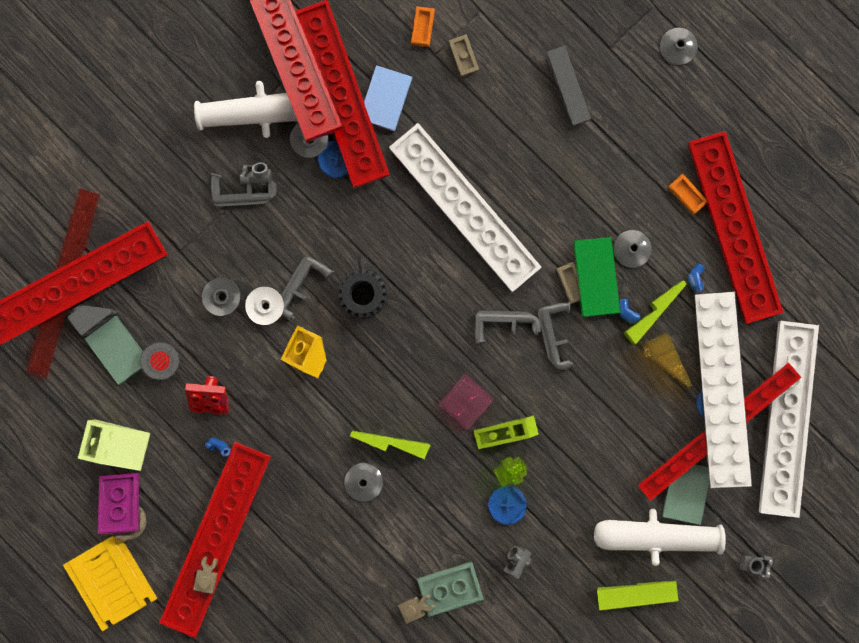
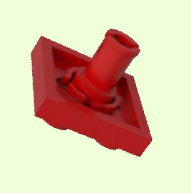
(207, 397)

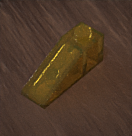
(665, 356)

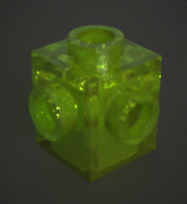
(511, 471)

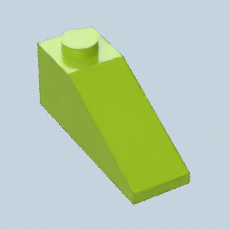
(506, 432)

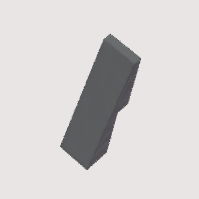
(568, 86)

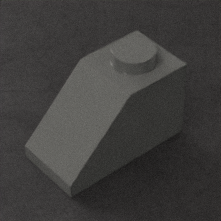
(89, 318)

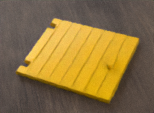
(109, 584)

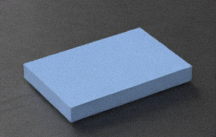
(386, 97)

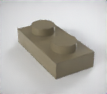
(463, 55)

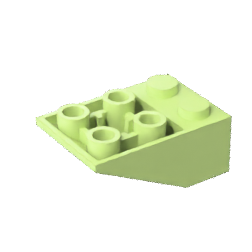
(113, 445)

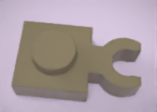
(205, 578)
(414, 608)

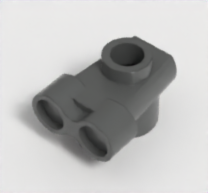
(256, 173)
(519, 559)
(757, 565)

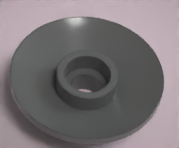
(672, 52)
(305, 149)
(625, 255)
(211, 296)
(370, 474)

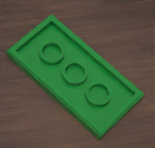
(596, 277)

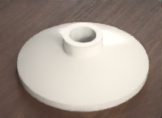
(255, 304)

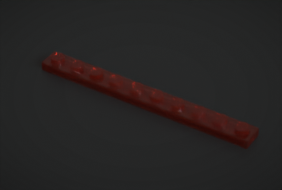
(72, 249)

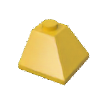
(305, 352)

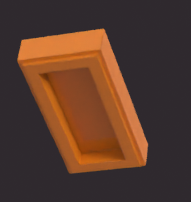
(422, 26)
(687, 194)

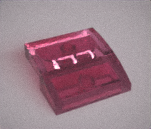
(466, 402)

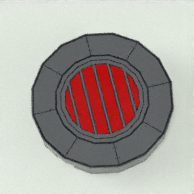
(159, 361)

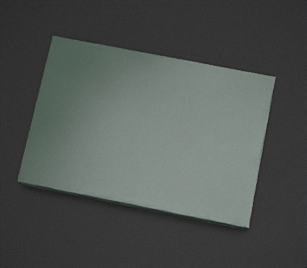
(116, 350)
(687, 496)
(451, 588)

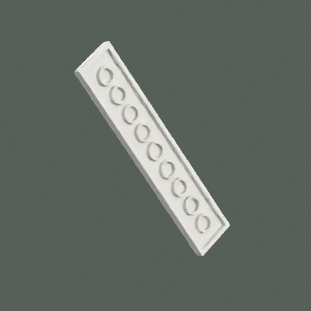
(465, 207)
(722, 390)
(789, 422)

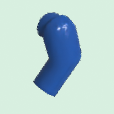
(694, 278)
(627, 314)
(220, 445)

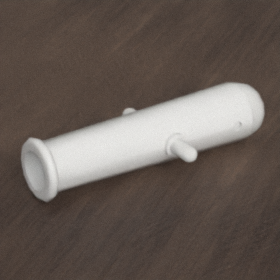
(260, 110)
(658, 537)

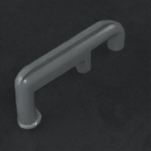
(240, 199)
(298, 278)
(504, 317)
(548, 334)

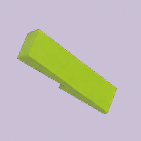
(636, 332)
(416, 448)
(637, 595)

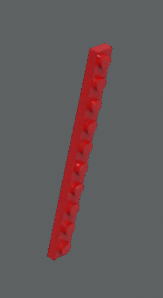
(697, 448)

